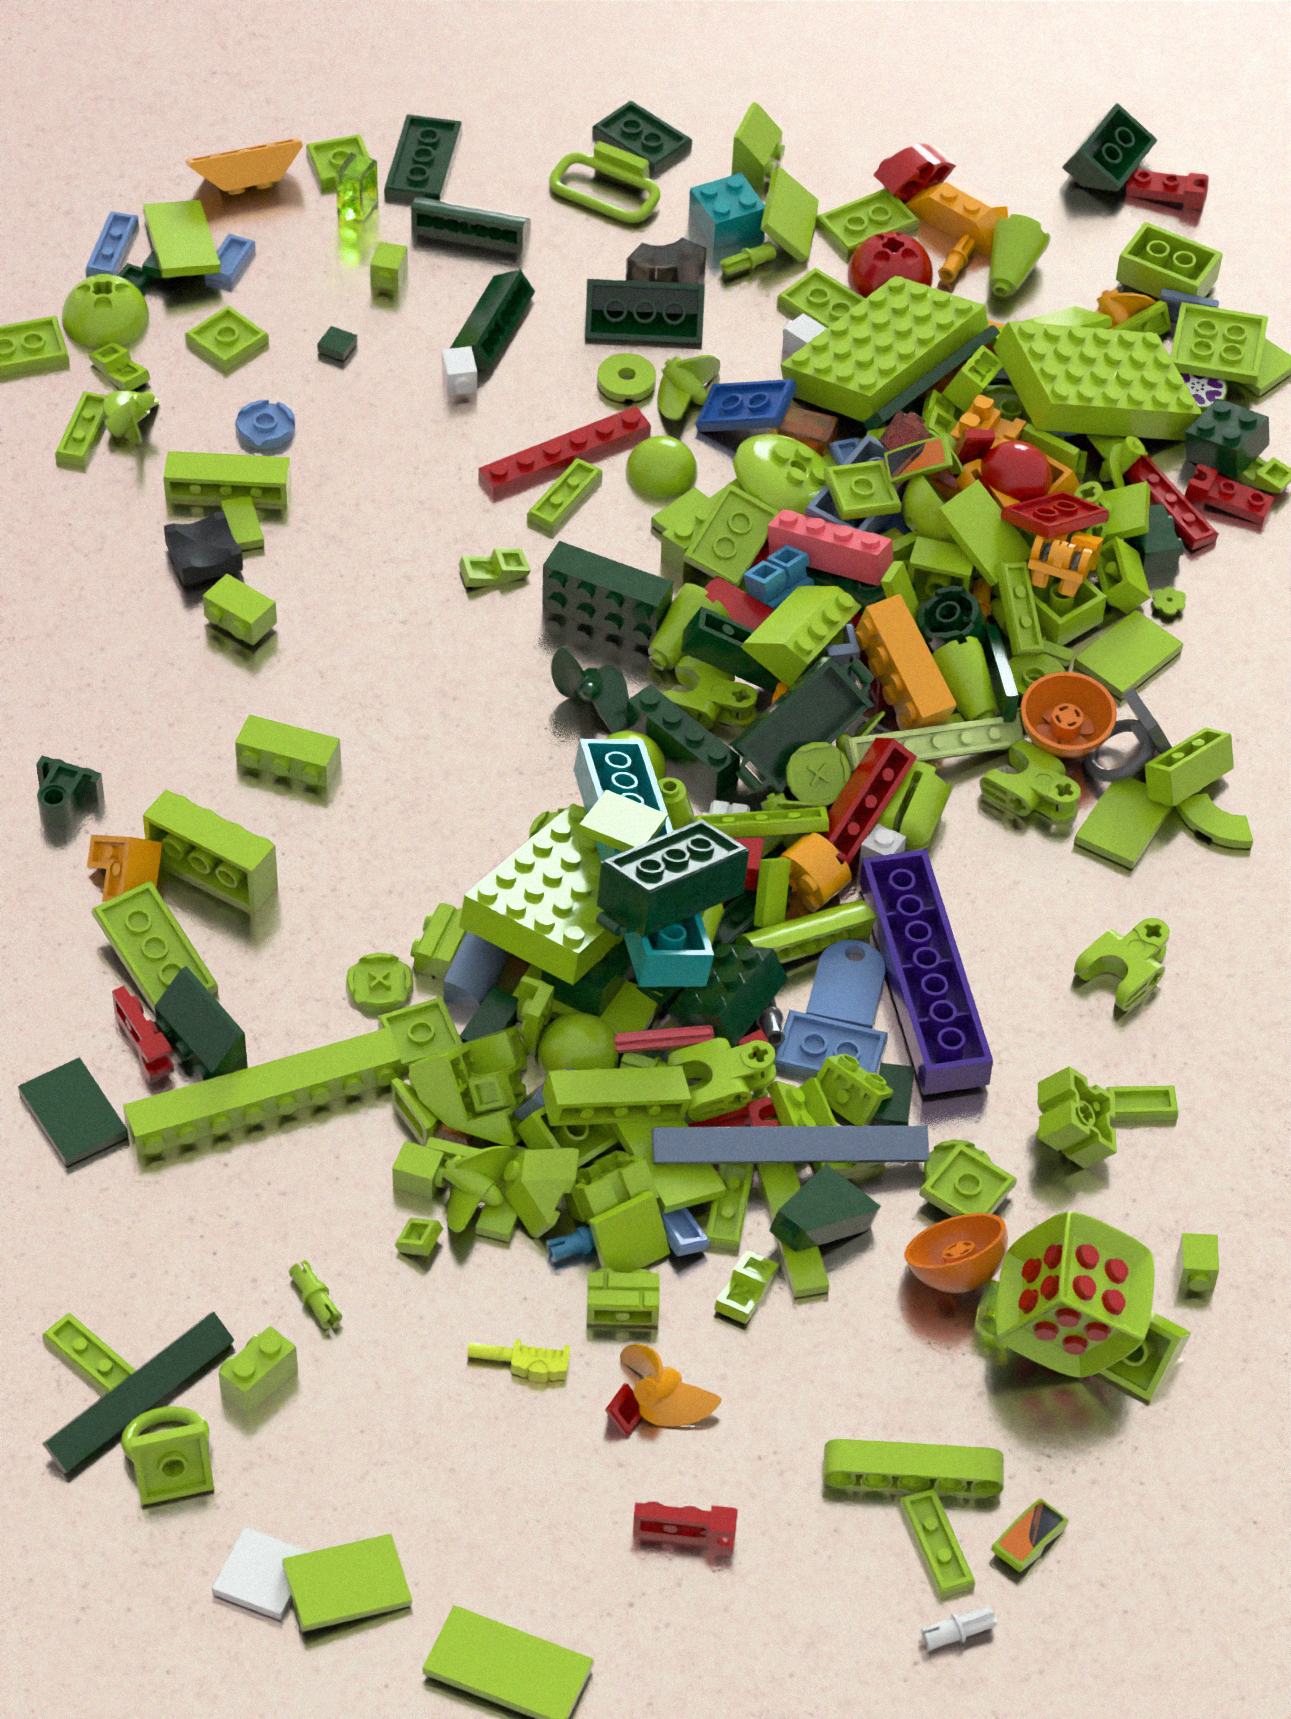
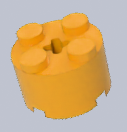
(815, 870)

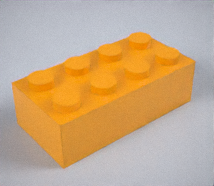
(904, 665)

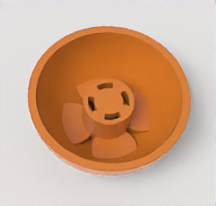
(1068, 714)
(959, 1252)

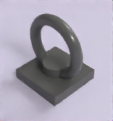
(1147, 734)

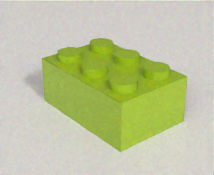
(1167, 261)

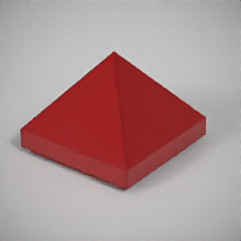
(624, 1409)

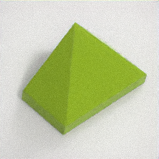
(413, 1110)

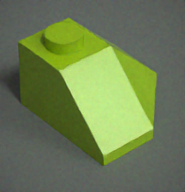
(538, 1183)

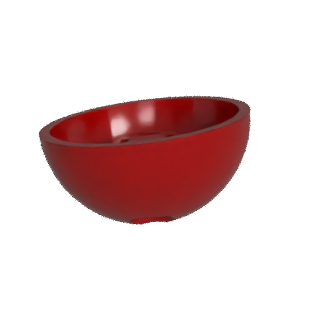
(888, 256)

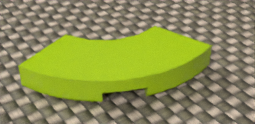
(1223, 827)

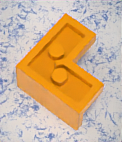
(126, 861)

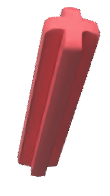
(662, 1038)

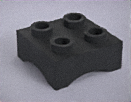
(203, 548)

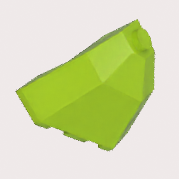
(444, 1088)

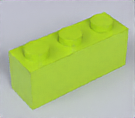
(288, 750)
(1189, 766)

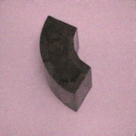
(670, 263)

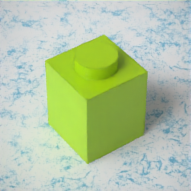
(388, 266)
(418, 1170)
(1198, 1261)

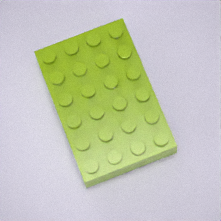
(882, 347)
(1096, 380)
(545, 901)

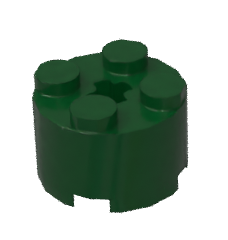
(951, 617)

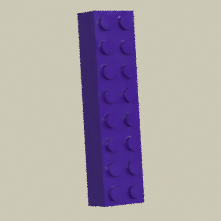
(926, 972)

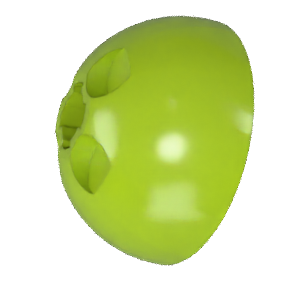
(105, 311)
(918, 509)

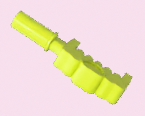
(525, 1361)

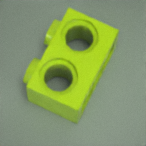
(973, 378)

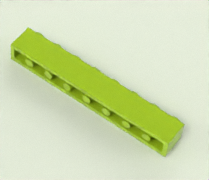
(262, 1092)

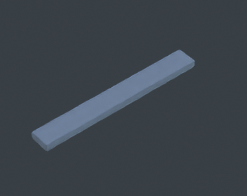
(789, 1144)

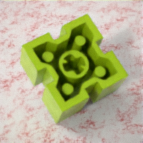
(1076, 1117)
(608, 1184)

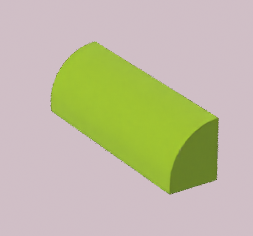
(813, 931)

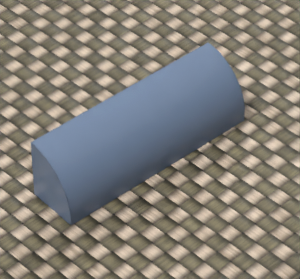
(473, 972)

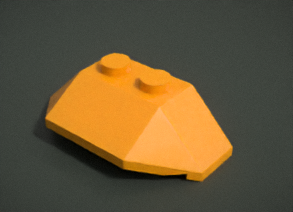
(247, 166)
(958, 211)

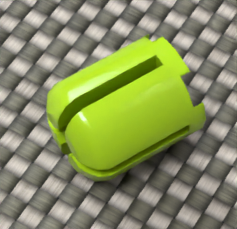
(916, 806)

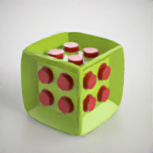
(1075, 1295)

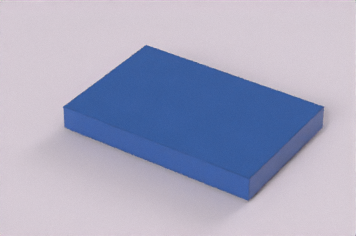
(746, 405)

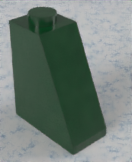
(823, 1212)

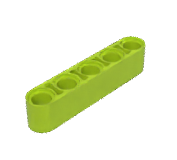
(913, 1467)

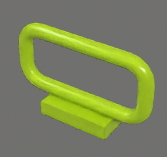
(616, 164)

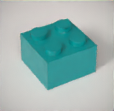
(726, 210)

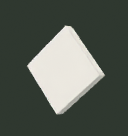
(255, 1574)

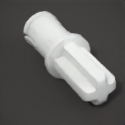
(958, 1627)

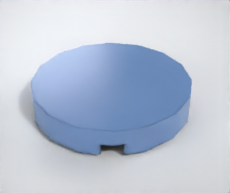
(265, 424)

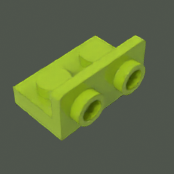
(534, 1011)
(852, 1089)
(801, 1105)

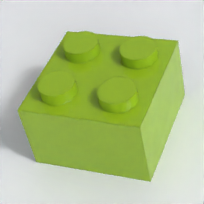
(939, 565)

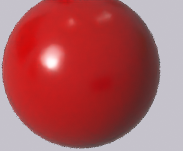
(1016, 471)

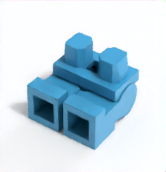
(778, 577)

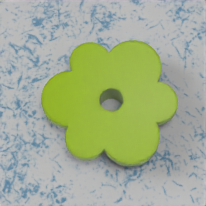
(1169, 600)

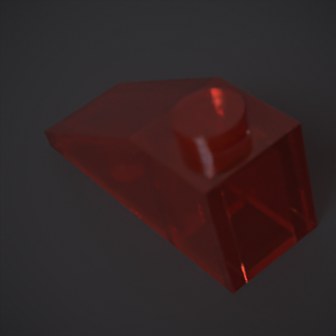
(909, 429)

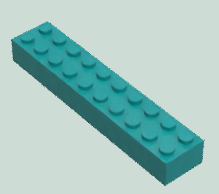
(681, 951)

